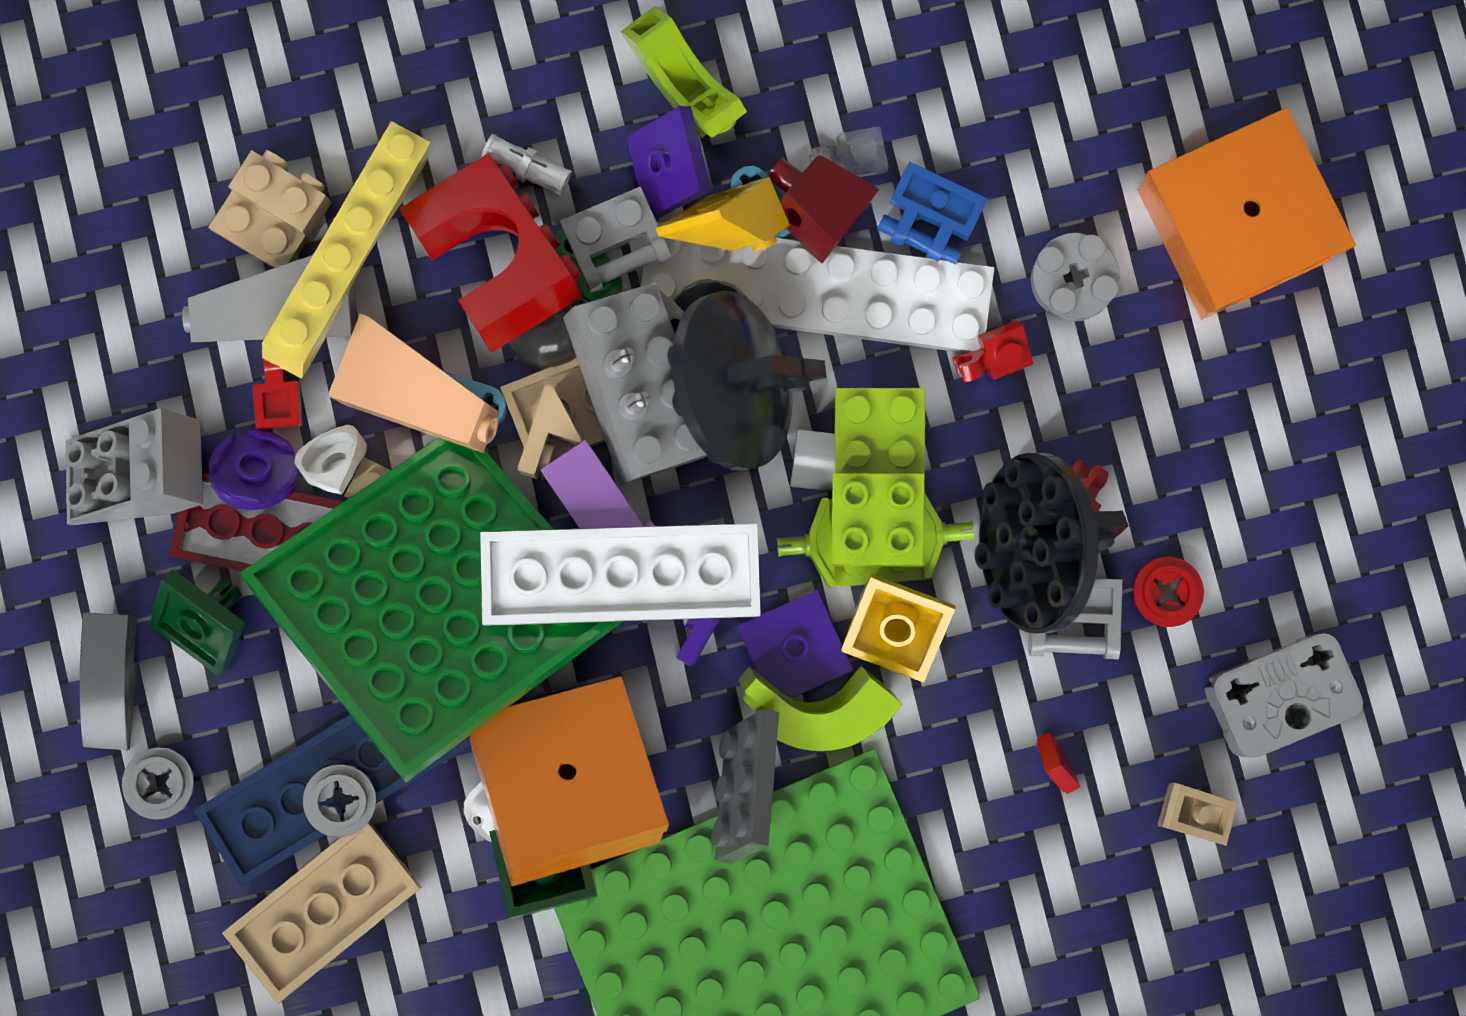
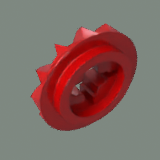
(1188, 590)

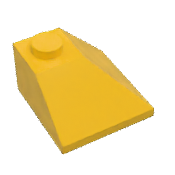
(731, 219)

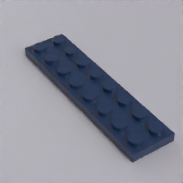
(264, 814)

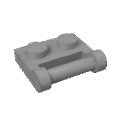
(610, 227)
(1102, 608)

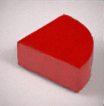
(1057, 764)

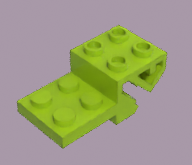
(879, 477)

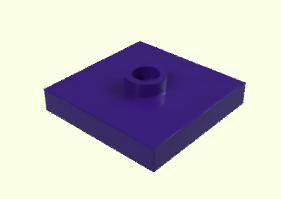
(669, 161)
(700, 633)
(795, 646)

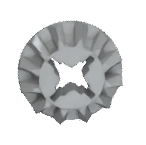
(137, 783)
(328, 818)

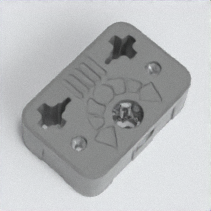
(1275, 680)

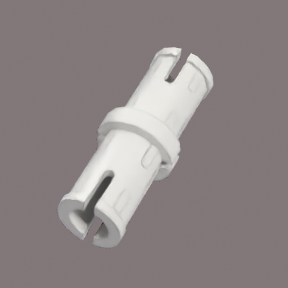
(527, 165)

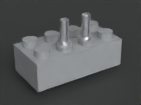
(629, 379)

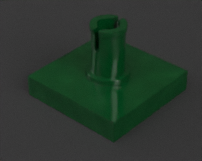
(199, 620)

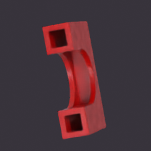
(535, 280)

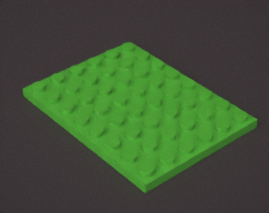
(808, 927)

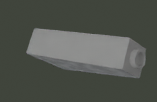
(251, 306)

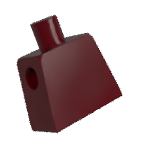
(821, 202)

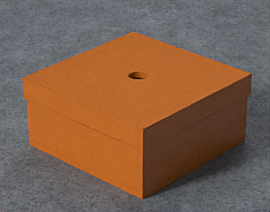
(1244, 213)
(568, 781)

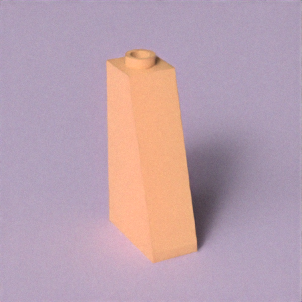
(402, 386)

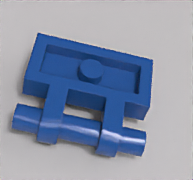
(937, 202)

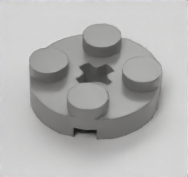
(1087, 254)

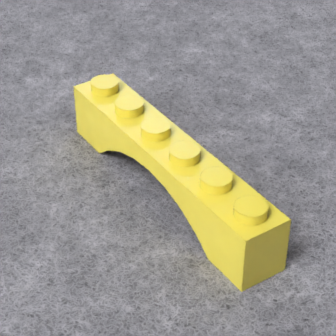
(343, 250)

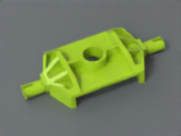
(819, 547)

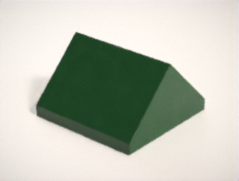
(545, 892)

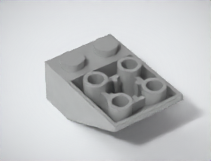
(134, 469)

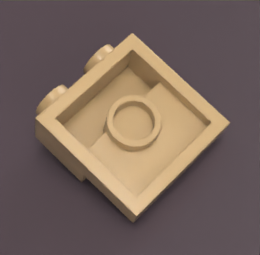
(270, 210)

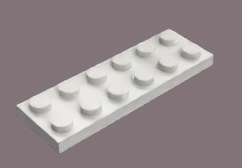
(620, 574)

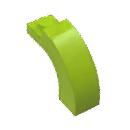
(680, 74)
(827, 724)

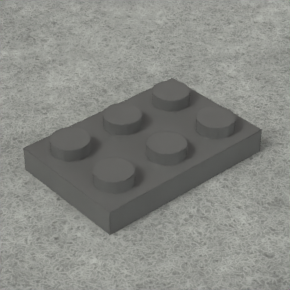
(745, 787)

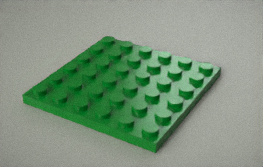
(392, 604)

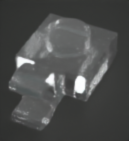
(856, 151)

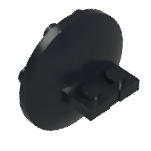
(735, 380)
(1041, 542)

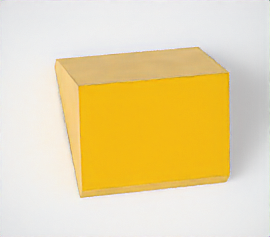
(897, 627)

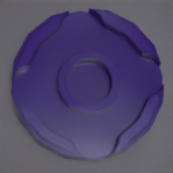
(253, 470)

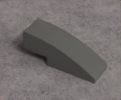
(107, 680)

